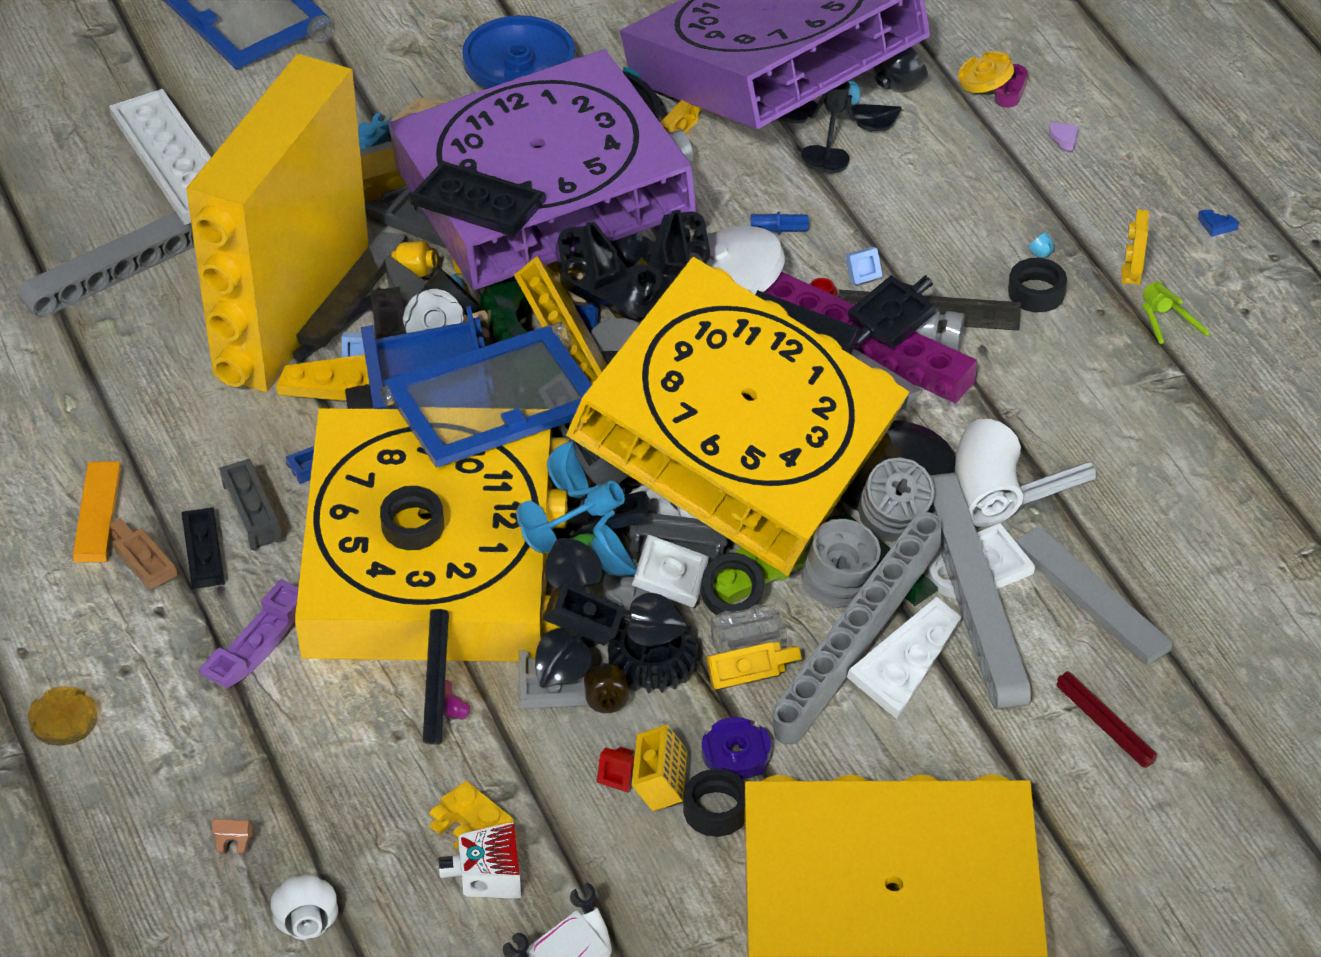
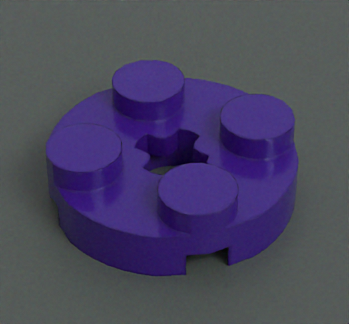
(736, 731)

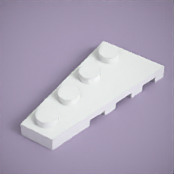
(904, 658)

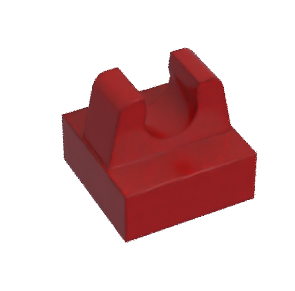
(616, 768)

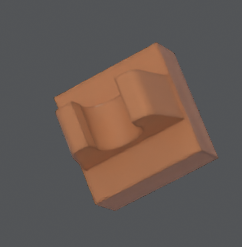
(232, 830)

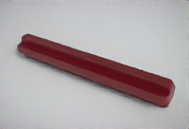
(1106, 719)

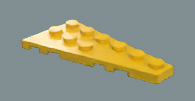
(323, 378)

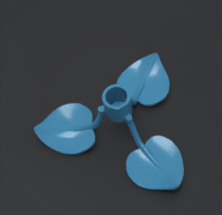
(600, 501)

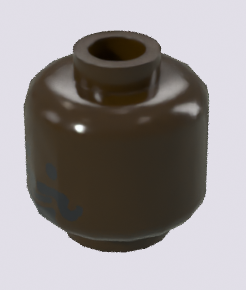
(606, 685)

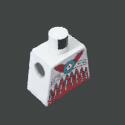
(486, 863)

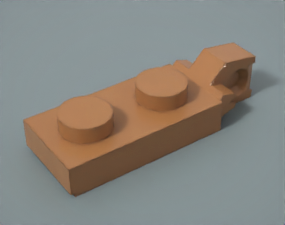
(141, 555)

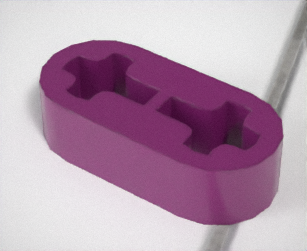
(1014, 87)

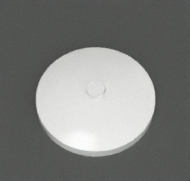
(747, 254)

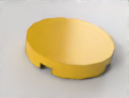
(986, 72)

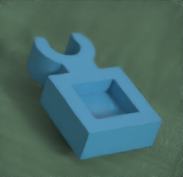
(373, 133)

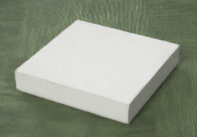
(670, 571)

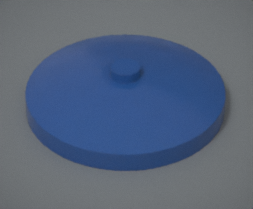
(514, 48)

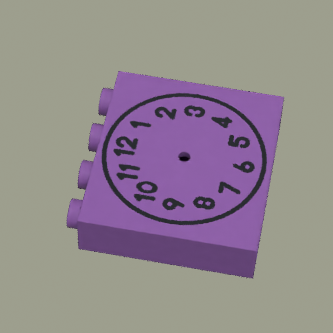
(766, 55)
(561, 131)

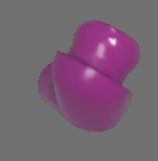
(453, 705)

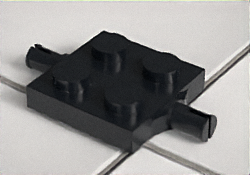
(892, 311)

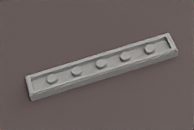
(1094, 596)

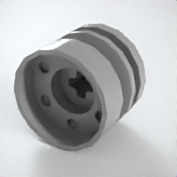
(884, 510)
(840, 561)

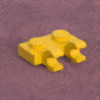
(469, 808)

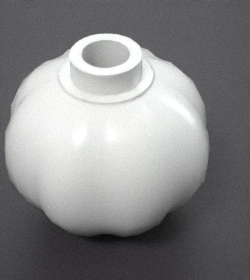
(304, 906)

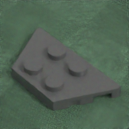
(399, 213)

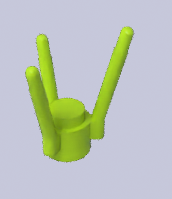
(1161, 299)

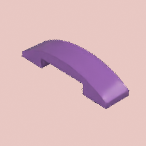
(256, 640)

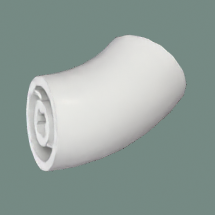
(988, 471)

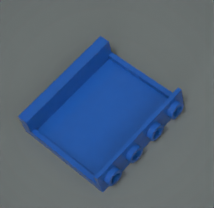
(415, 350)

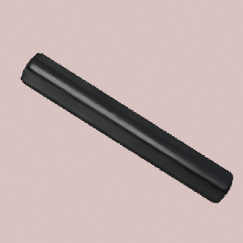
(435, 676)

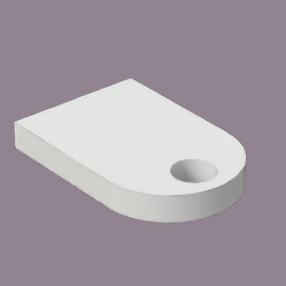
(1003, 556)

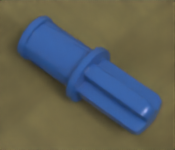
(781, 222)

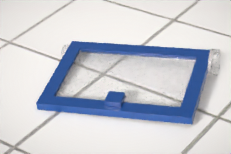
(253, 28)
(490, 394)

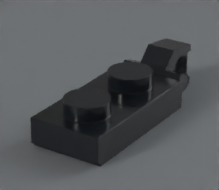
(631, 512)

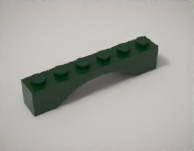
(505, 308)

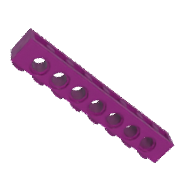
(914, 359)

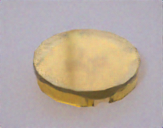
(62, 716)

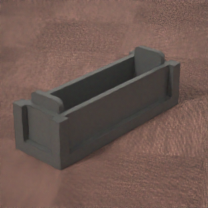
(251, 503)
(680, 531)

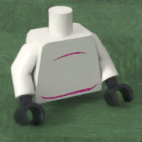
(573, 937)

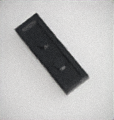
(202, 548)

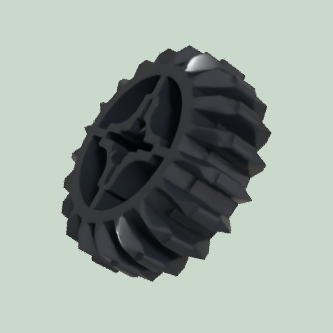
(656, 665)

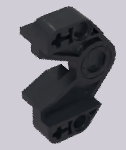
(636, 288)

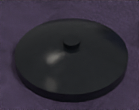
(908, 442)

